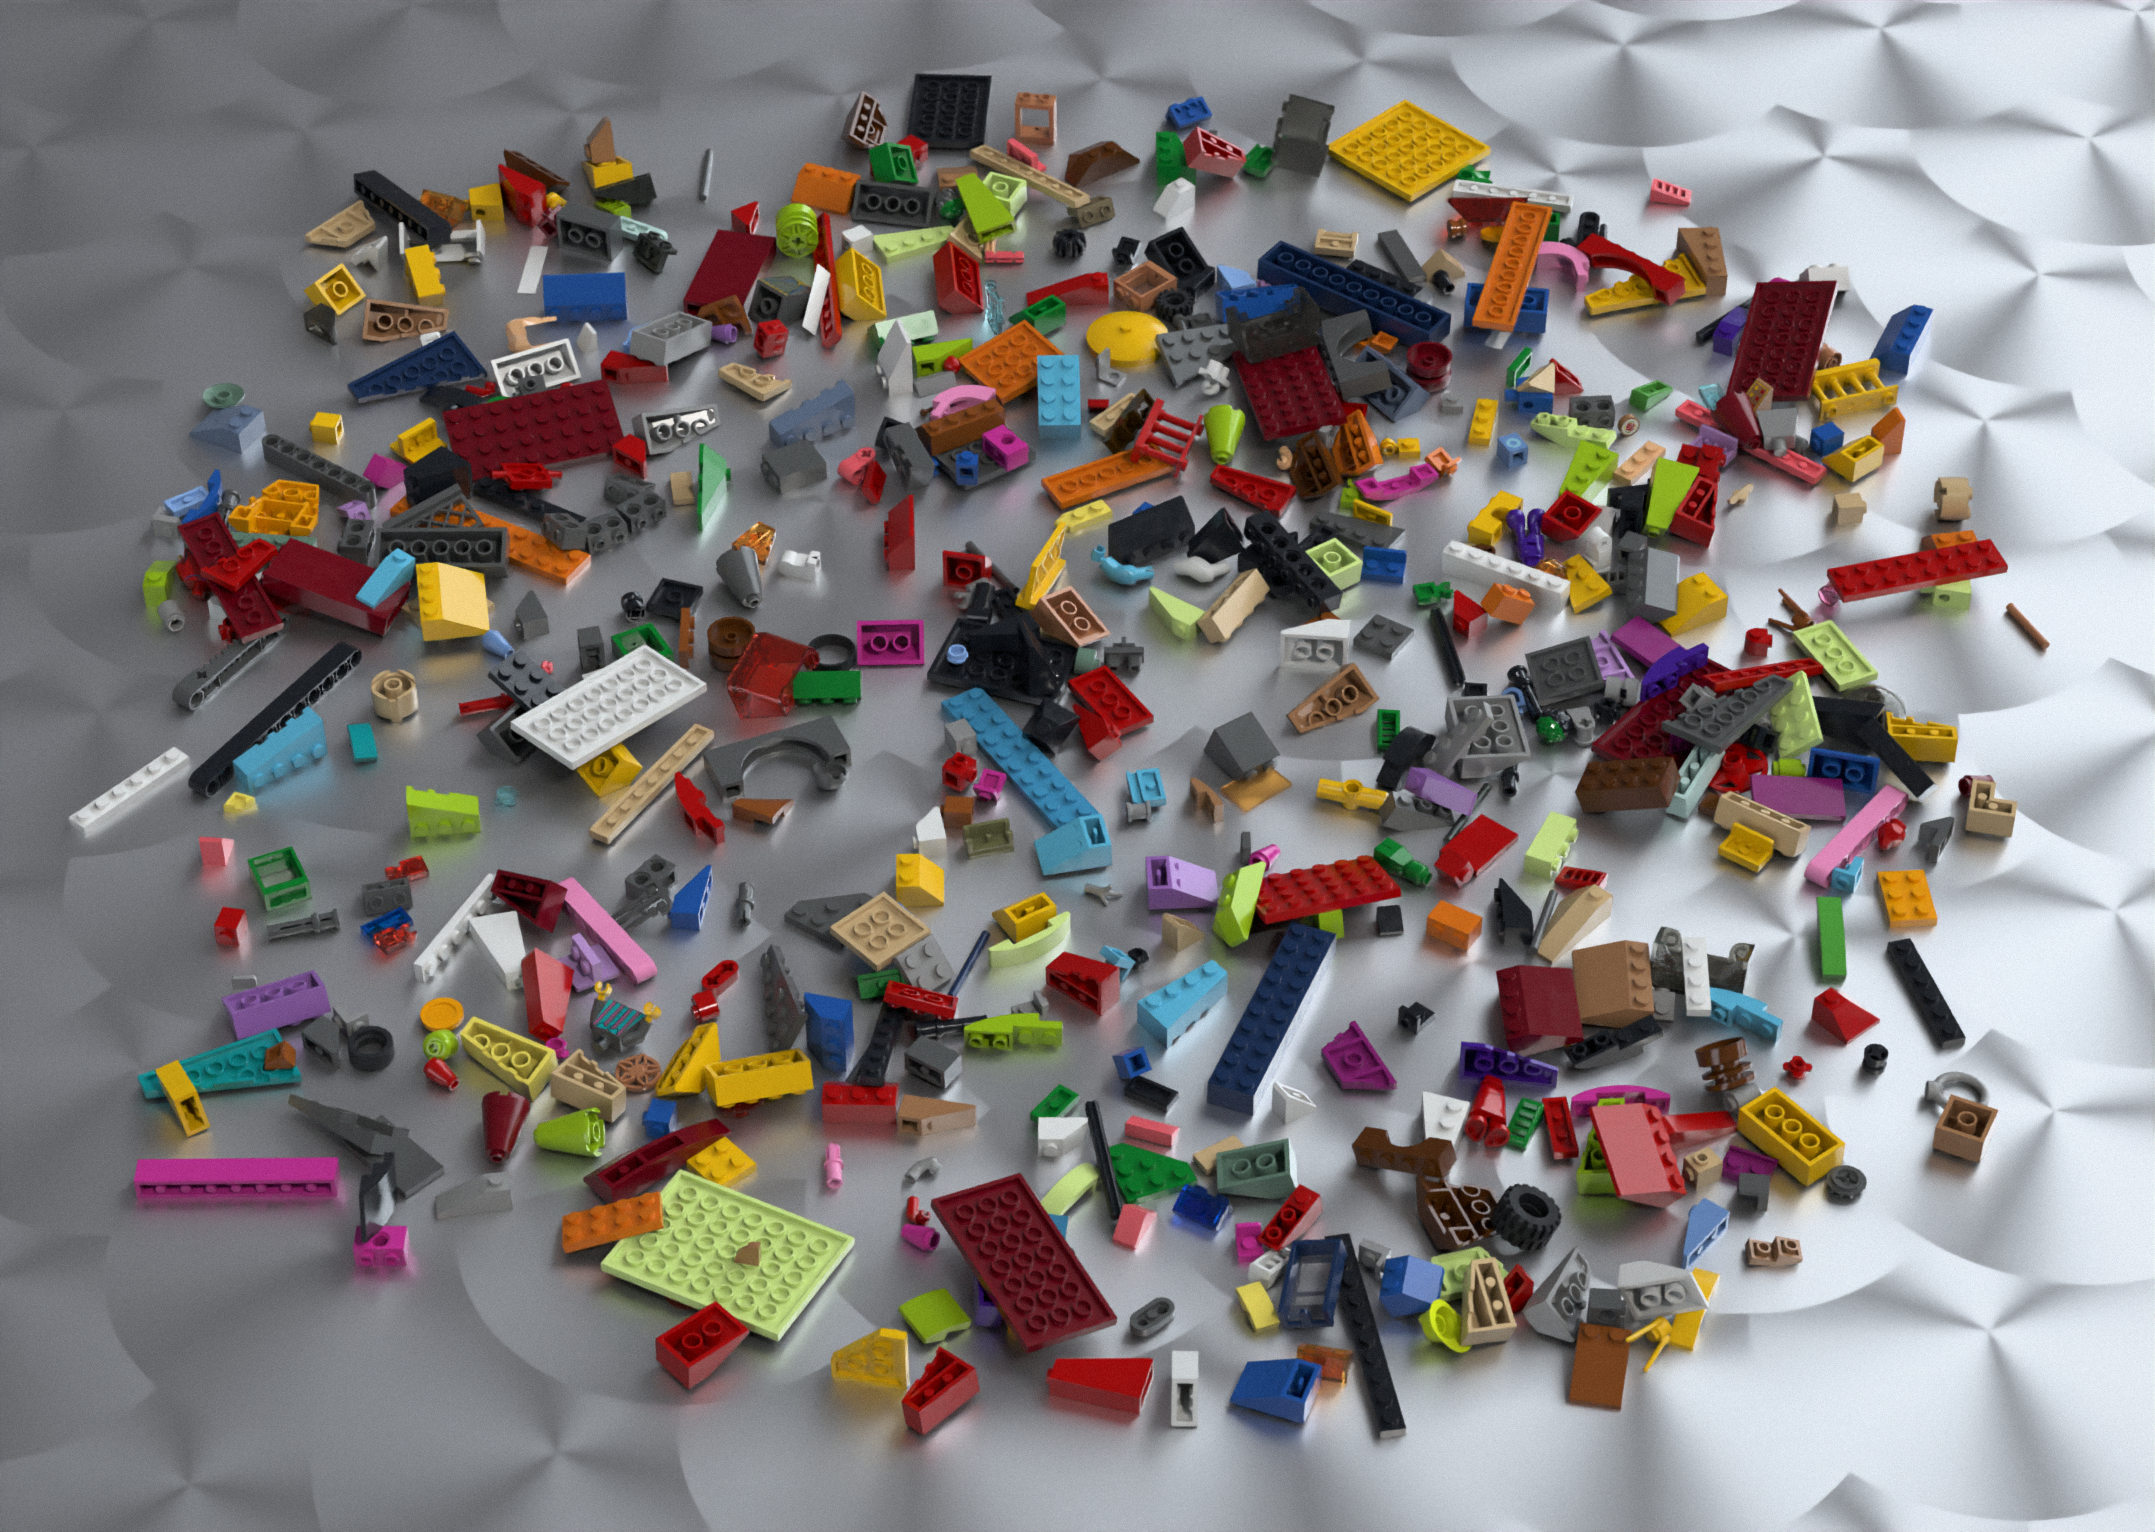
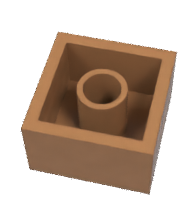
(1965, 1128)

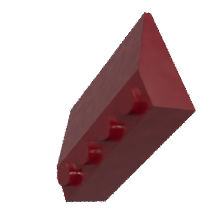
(1539, 1008)

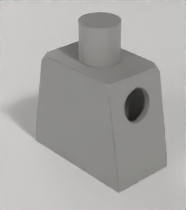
(1778, 429)

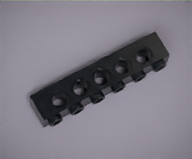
(1292, 563)

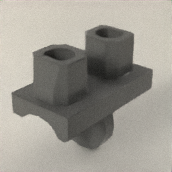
(1124, 653)

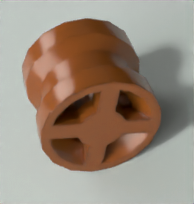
(1457, 228)

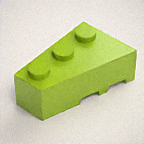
(441, 814)

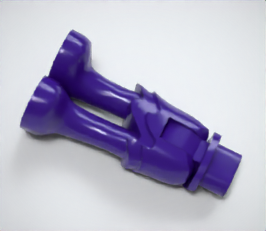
(1529, 548)

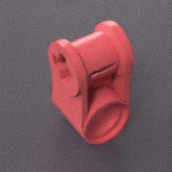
(856, 466)

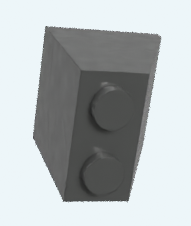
(1242, 748)

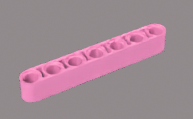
(1856, 835)
(605, 931)

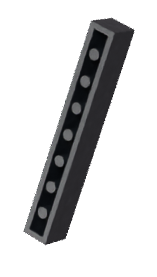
(402, 207)

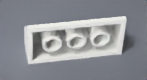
(552, 360)

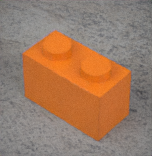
(1508, 603)
(1454, 925)

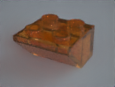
(444, 205)

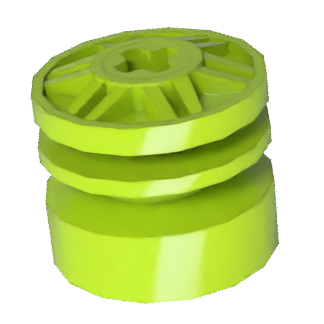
(796, 230)

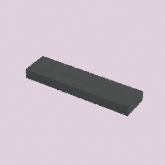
(1401, 256)

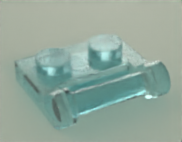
(994, 307)

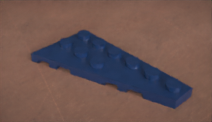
(434, 364)

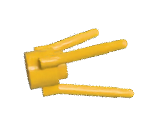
(1655, 1331)

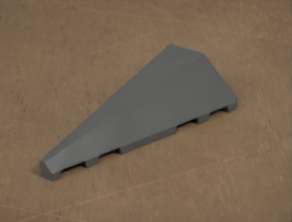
(361, 1130)

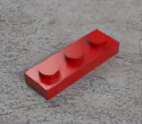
(1560, 1128)

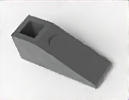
(1411, 813)

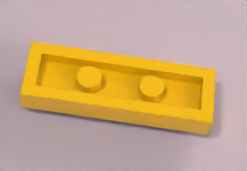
(1483, 421)

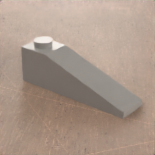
(672, 428)
(1559, 1300)

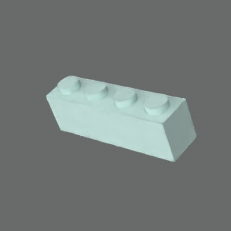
(1695, 777)

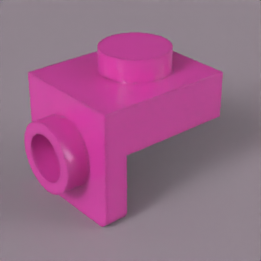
(990, 785)

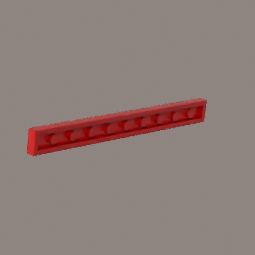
(823, 255)

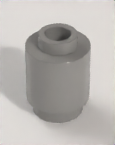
(171, 615)
(1740, 1096)

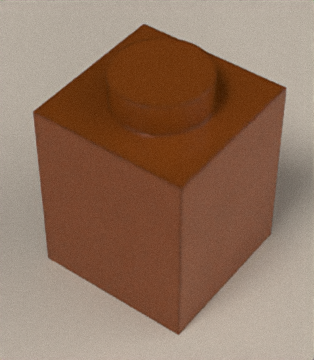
(957, 812)

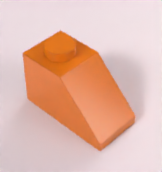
(1890, 432)

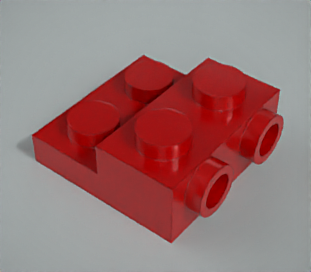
(1707, 458)

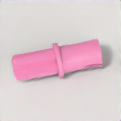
(833, 1166)

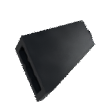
(1217, 539)

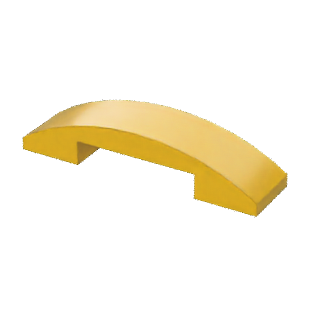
(1687, 1325)

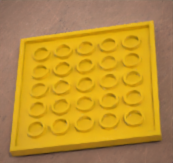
(1407, 150)

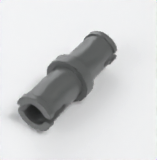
(744, 904)

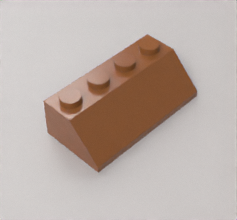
(961, 427)

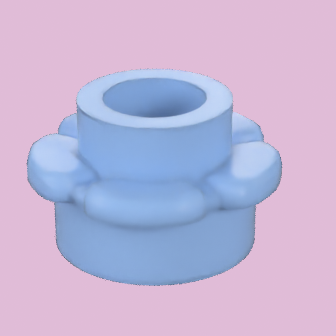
(957, 654)

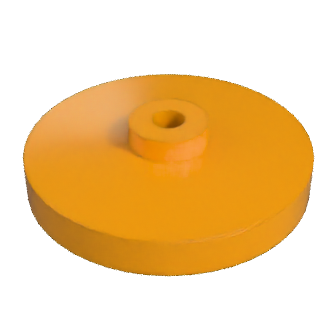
(1492, 233)
(442, 1014)

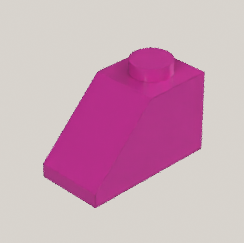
(384, 471)

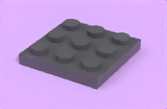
(1564, 671)

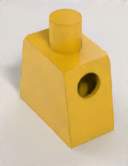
(485, 203)

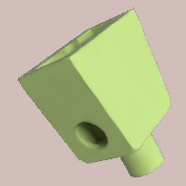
(1951, 595)

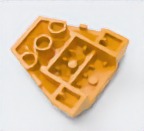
(281, 510)

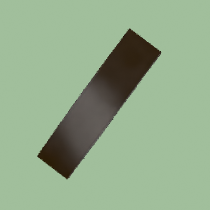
(1129, 422)

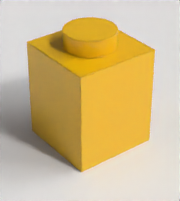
(326, 427)

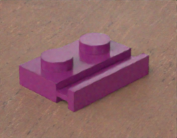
(1744, 1161)

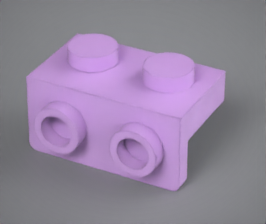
(1714, 437)

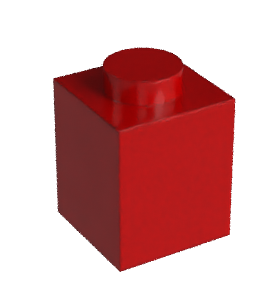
(1454, 868)
(230, 926)

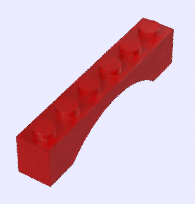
(1602, 253)

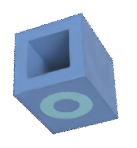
(1512, 450)

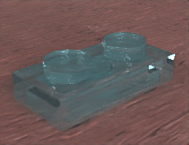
(1711, 394)

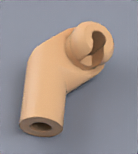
(1286, 455)

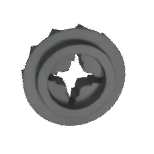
(1839, 1174)

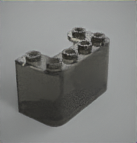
(1302, 135)
(1277, 332)

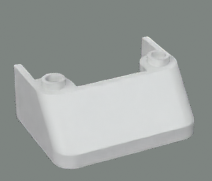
(464, 245)

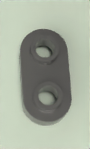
(1148, 1318)

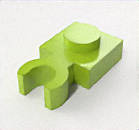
(1349, 495)

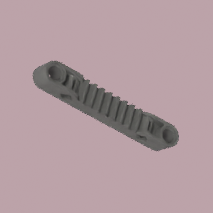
(206, 681)

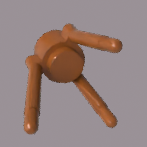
(1800, 619)

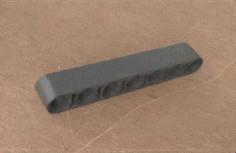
(318, 470)

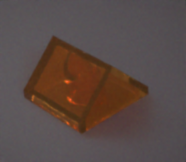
(1334, 1361)

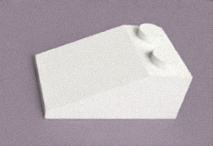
(896, 362)
(1316, 645)
(1659, 1290)

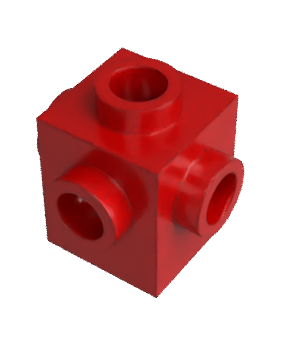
(959, 772)

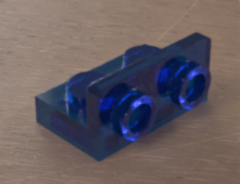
(1201, 1207)

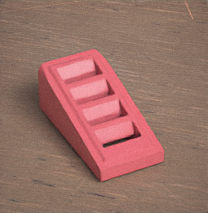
(1669, 193)

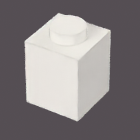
(858, 238)

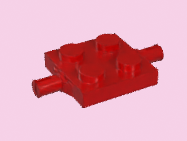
(526, 476)

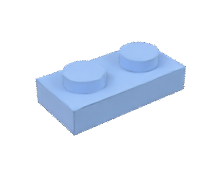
(180, 504)

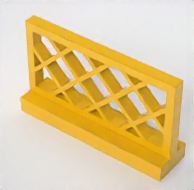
(1044, 570)

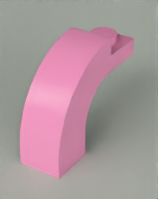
(1566, 259)
(960, 398)

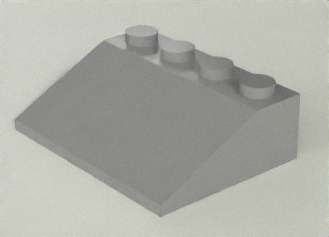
(1502, 742)

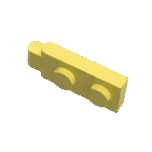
(1085, 516)

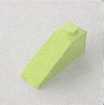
(1176, 614)

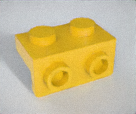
(1747, 847)

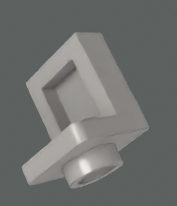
(165, 525)
(1663, 1005)
(348, 1023)

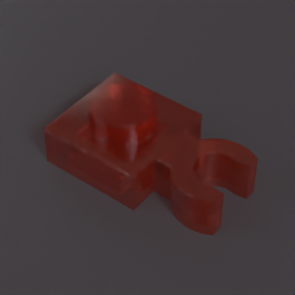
(412, 868)
(393, 940)

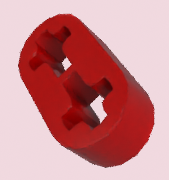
(722, 979)

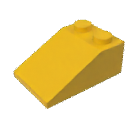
(607, 172)
(1698, 604)

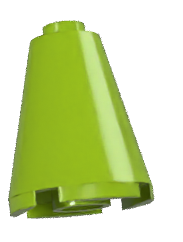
(1223, 432)
(573, 1133)

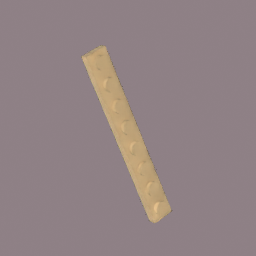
(1035, 179)
(651, 783)

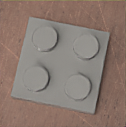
(924, 964)

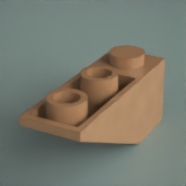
(930, 1116)

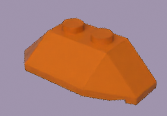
(1356, 447)

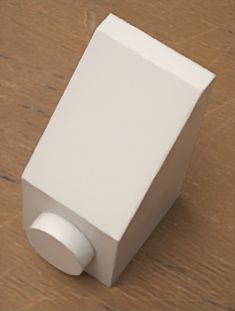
(1175, 199)
(930, 835)
(1060, 1134)

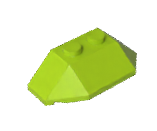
(1238, 903)

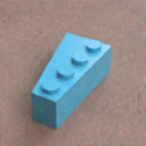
(283, 751)
(1181, 1002)

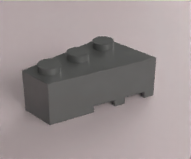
(909, 456)

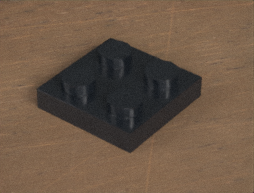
(672, 596)

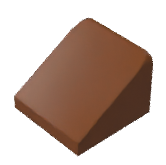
(280, 1056)

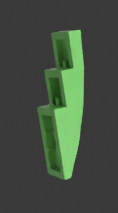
(1831, 937)

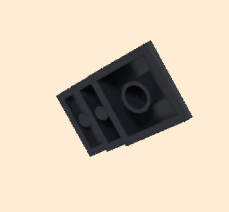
(377, 1196)

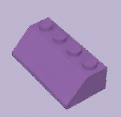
(276, 1004)

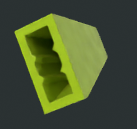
(985, 211)
(1666, 491)

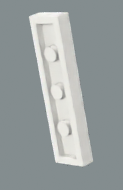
(1696, 976)

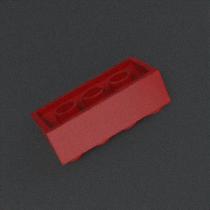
(957, 281)

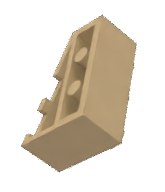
(586, 1086)
(1485, 1305)

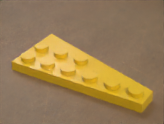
(1638, 293)

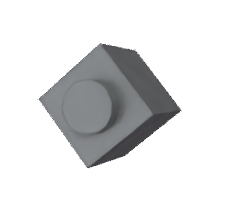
(960, 737)

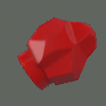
(1891, 834)

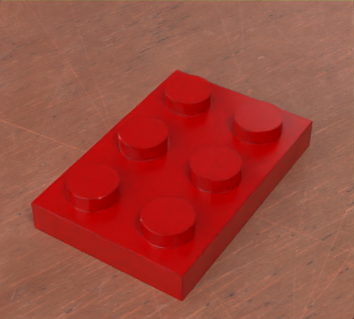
(920, 1000)

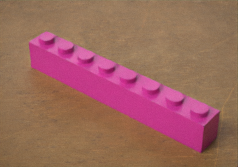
(237, 1177)

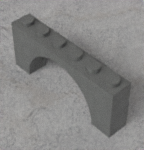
(1349, 376)
(815, 738)

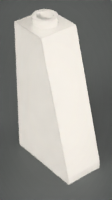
(501, 944)

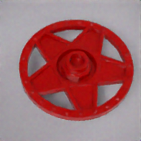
(1737, 768)

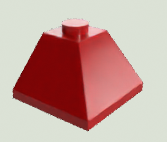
(1842, 1015)

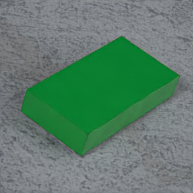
(1519, 366)

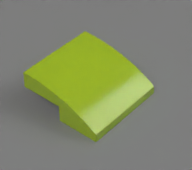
(934, 1315)

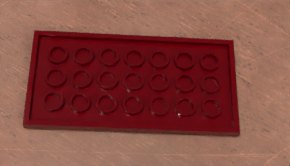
(1784, 338)
(1290, 393)
(539, 427)
(1639, 730)
(1023, 1263)

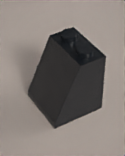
(436, 473)

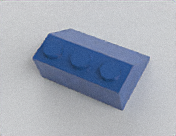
(1857, 771)
(830, 1030)

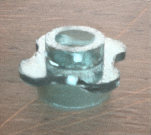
(506, 796)

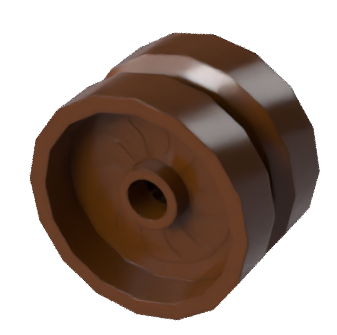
(728, 641)

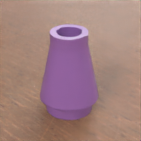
(724, 333)

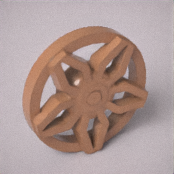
(638, 1073)

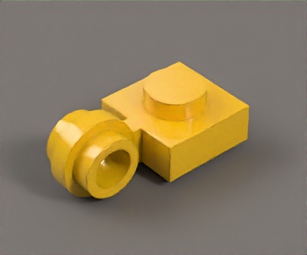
(1405, 447)

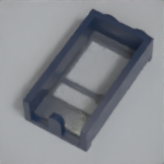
(1312, 1283)

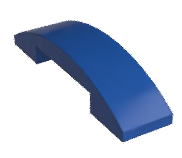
(211, 502)

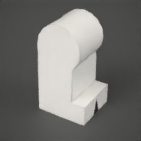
(1598, 548)
(800, 565)

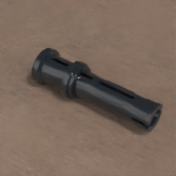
(1522, 679)
(938, 1027)

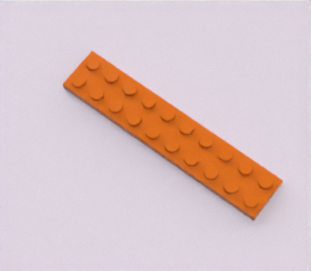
(1512, 267)
(527, 548)

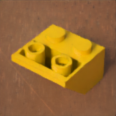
(1856, 458)
(1026, 916)

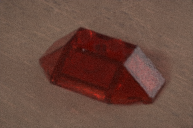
(1484, 208)

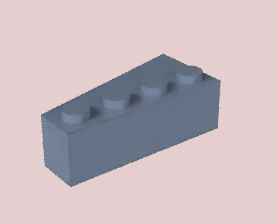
(815, 418)

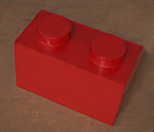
(1568, 517)
(964, 568)

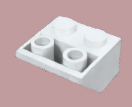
(1833, 272)

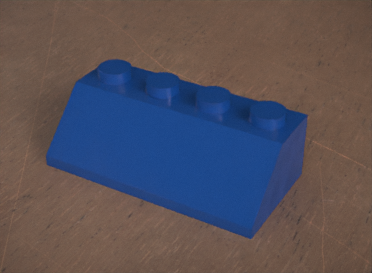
(585, 297)
(1531, 315)
(1903, 338)

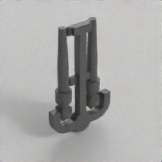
(661, 893)

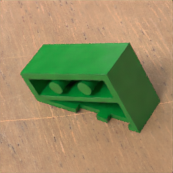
(1171, 160)

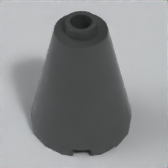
(742, 575)

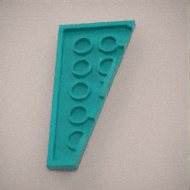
(228, 1067)

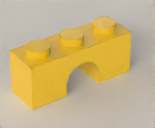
(1488, 524)

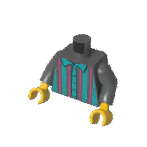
(618, 1025)

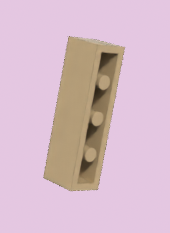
(1233, 606)
(1788, 834)

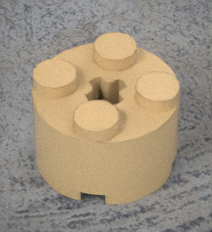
(1952, 498)
(394, 694)

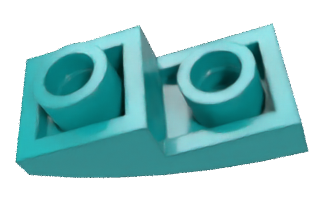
(362, 742)

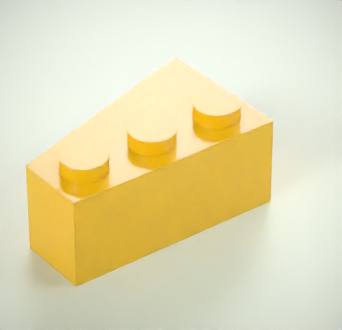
(1923, 741)

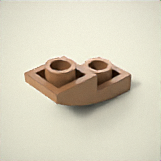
(1778, 1253)

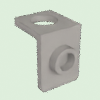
(1103, 369)

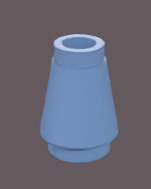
(497, 644)

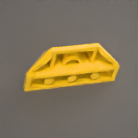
(686, 1069)

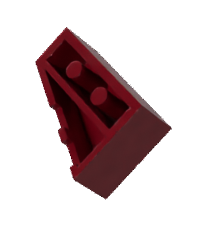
(531, 896)

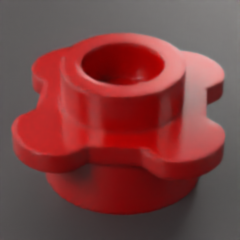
(1797, 1068)

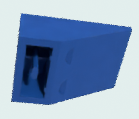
(1279, 1387)

